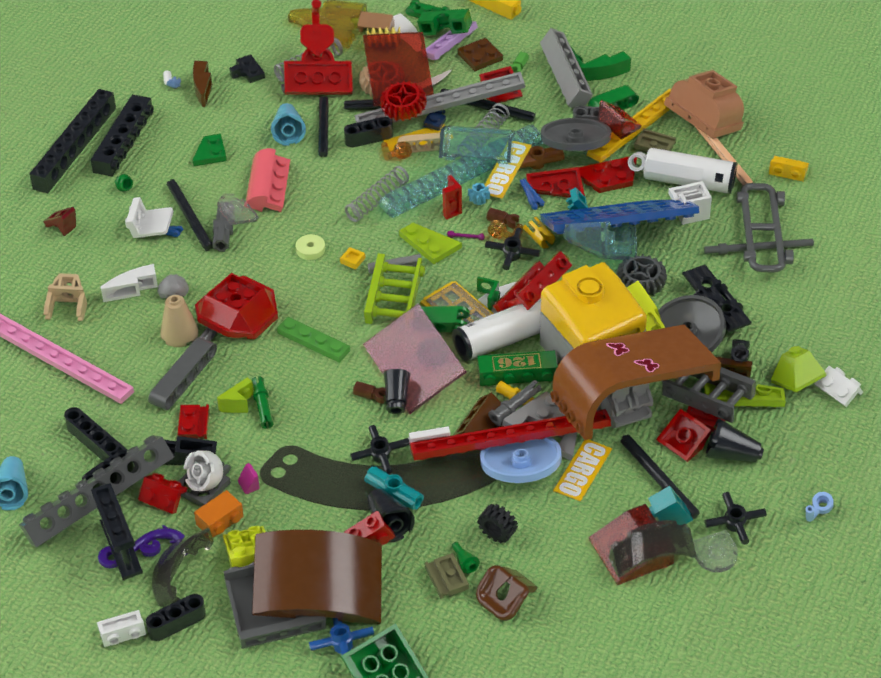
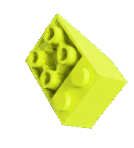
(241, 545)

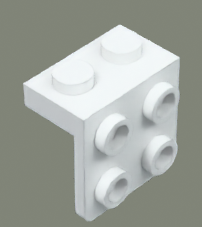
(147, 222)

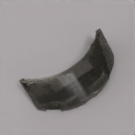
(651, 542)
(170, 561)

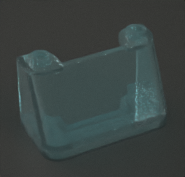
(603, 240)

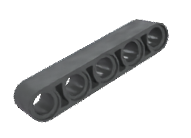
(182, 373)

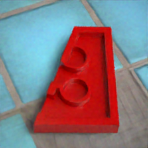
(556, 182)

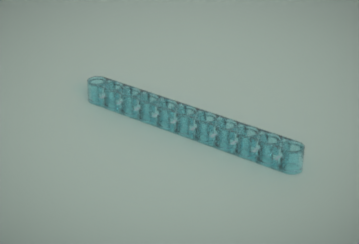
(433, 183)

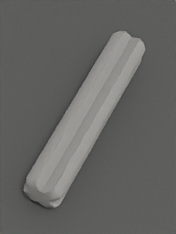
(406, 261)

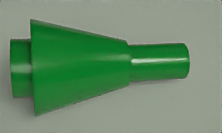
(467, 561)

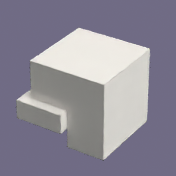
(694, 193)

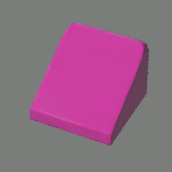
(249, 479)

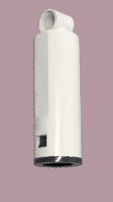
(686, 169)
(496, 331)

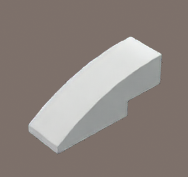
(129, 283)

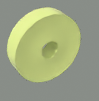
(310, 247)

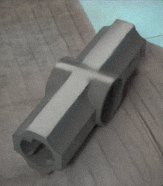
(222, 230)

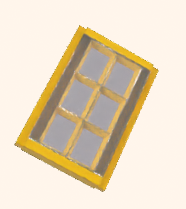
(455, 295)

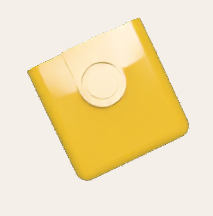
(587, 308)

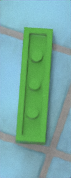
(313, 339)

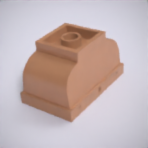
(710, 103)

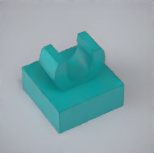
(576, 200)

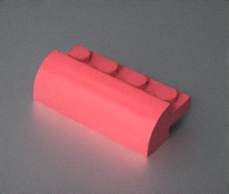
(268, 180)

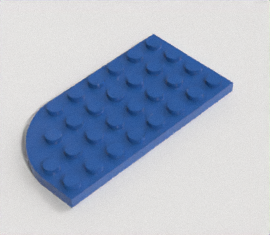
(620, 213)

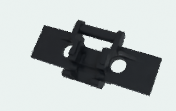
(731, 309)

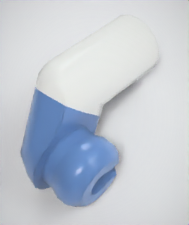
(169, 81)

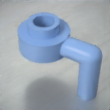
(815, 509)

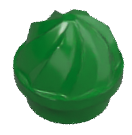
(123, 182)

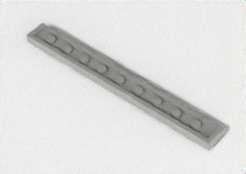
(460, 95)

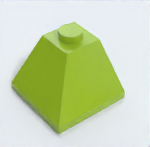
(797, 369)

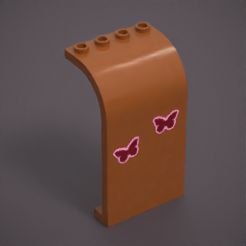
(625, 361)

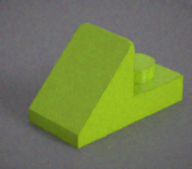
(235, 398)

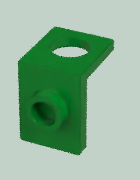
(494, 293)

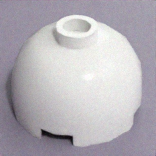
(203, 470)

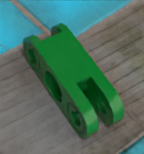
(447, 317)

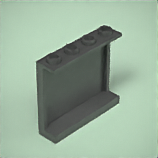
(261, 629)

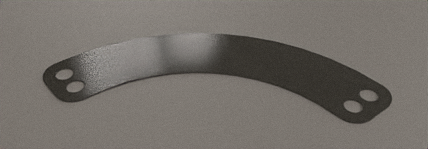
(344, 485)

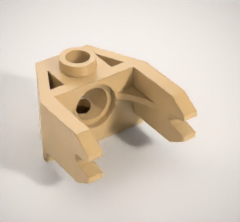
(60, 292)

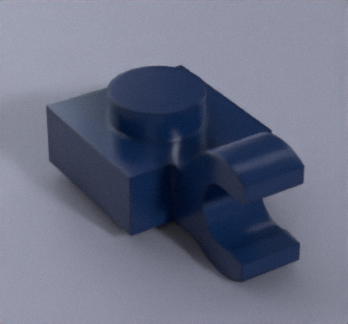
(435, 120)

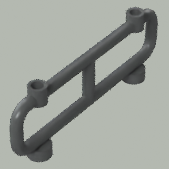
(776, 199)

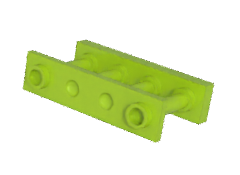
(378, 280)

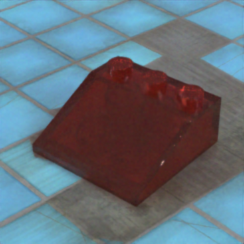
(617, 531)

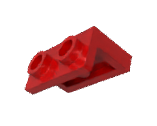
(161, 492)
(373, 528)

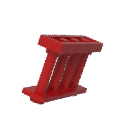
(530, 285)

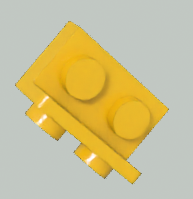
(788, 168)

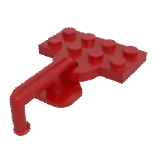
(315, 72)

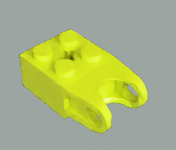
(653, 317)

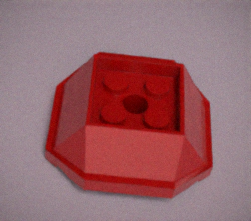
(238, 307)

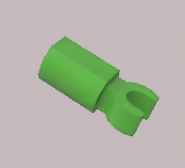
(520, 61)

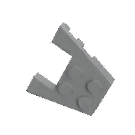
(541, 409)

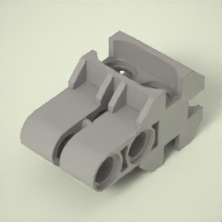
(628, 405)

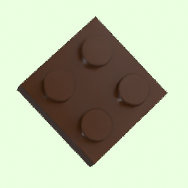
(480, 54)

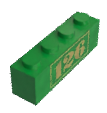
(516, 367)

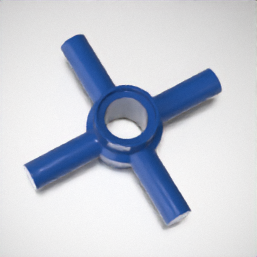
(341, 637)

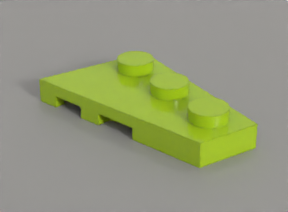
(429, 243)

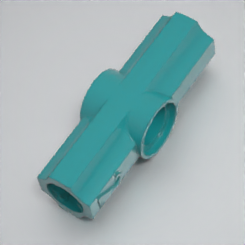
(394, 486)

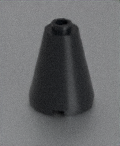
(732, 444)
(393, 512)

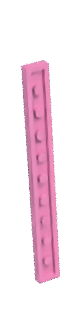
(64, 360)

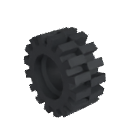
(497, 523)

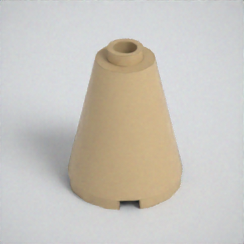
(177, 323)

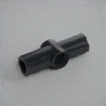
(740, 350)

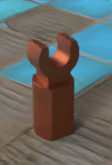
(509, 219)
(369, 391)

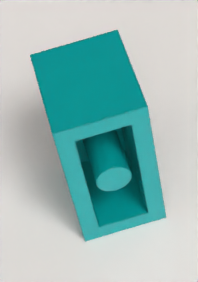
(669, 506)

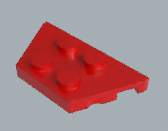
(608, 175)

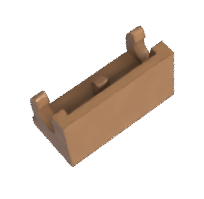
(375, 20)

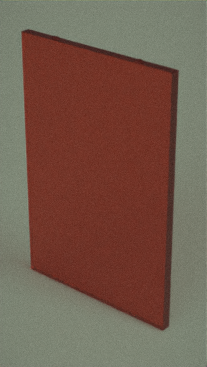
(396, 59)

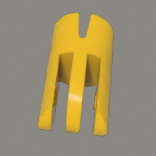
(540, 233)

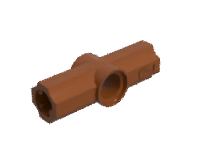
(539, 156)

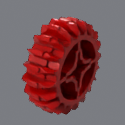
(403, 100)

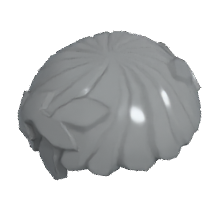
(173, 285)

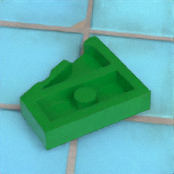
(210, 151)

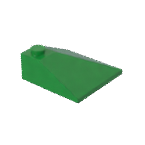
(384, 657)

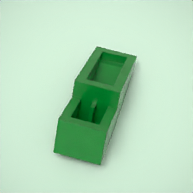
(606, 67)

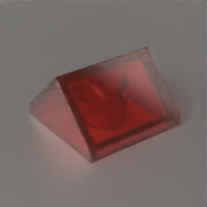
(617, 119)

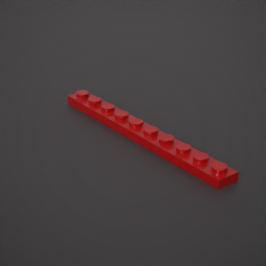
(500, 436)

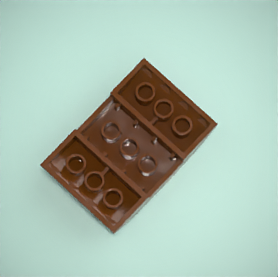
(317, 575)

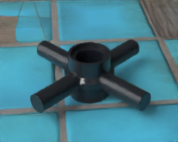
(512, 248)
(380, 449)
(735, 518)

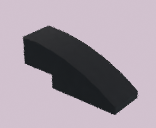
(184, 446)

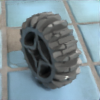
(645, 270)

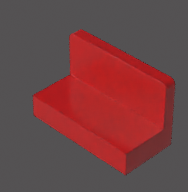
(452, 198)

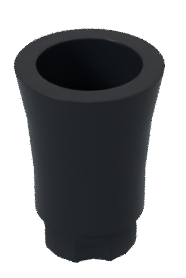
(396, 390)

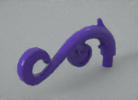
(142, 544)

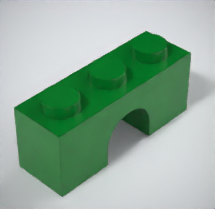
(433, 21)

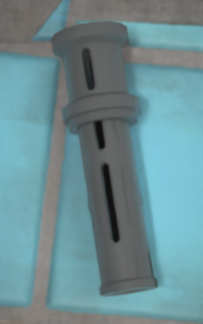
(508, 407)

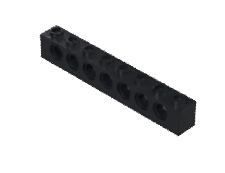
(72, 141)

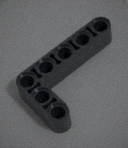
(96, 440)

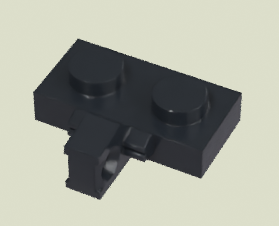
(247, 67)

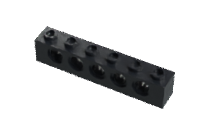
(122, 135)

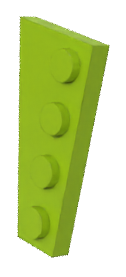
(764, 396)

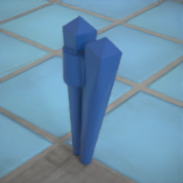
(532, 197)
(174, 231)

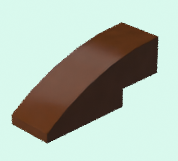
(202, 81)

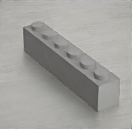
(566, 68)

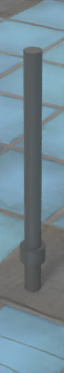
(723, 248)

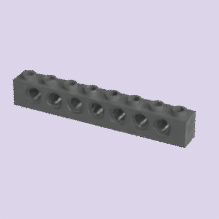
(159, 455)

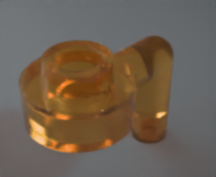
(401, 150)
(499, 230)

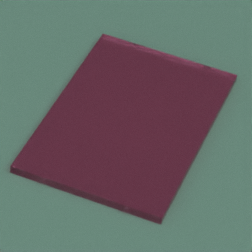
(419, 348)

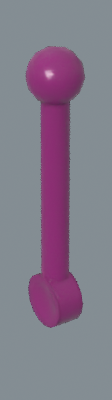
(451, 234)

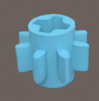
(479, 193)

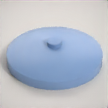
(522, 461)

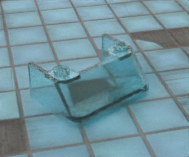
(476, 143)

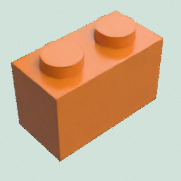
(219, 513)

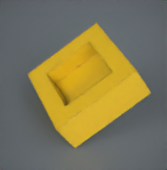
(352, 258)

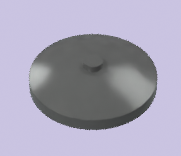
(575, 134)
(699, 315)

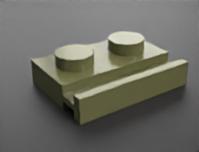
(652, 139)
(447, 575)

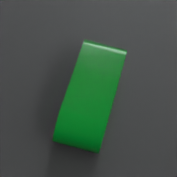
(621, 96)

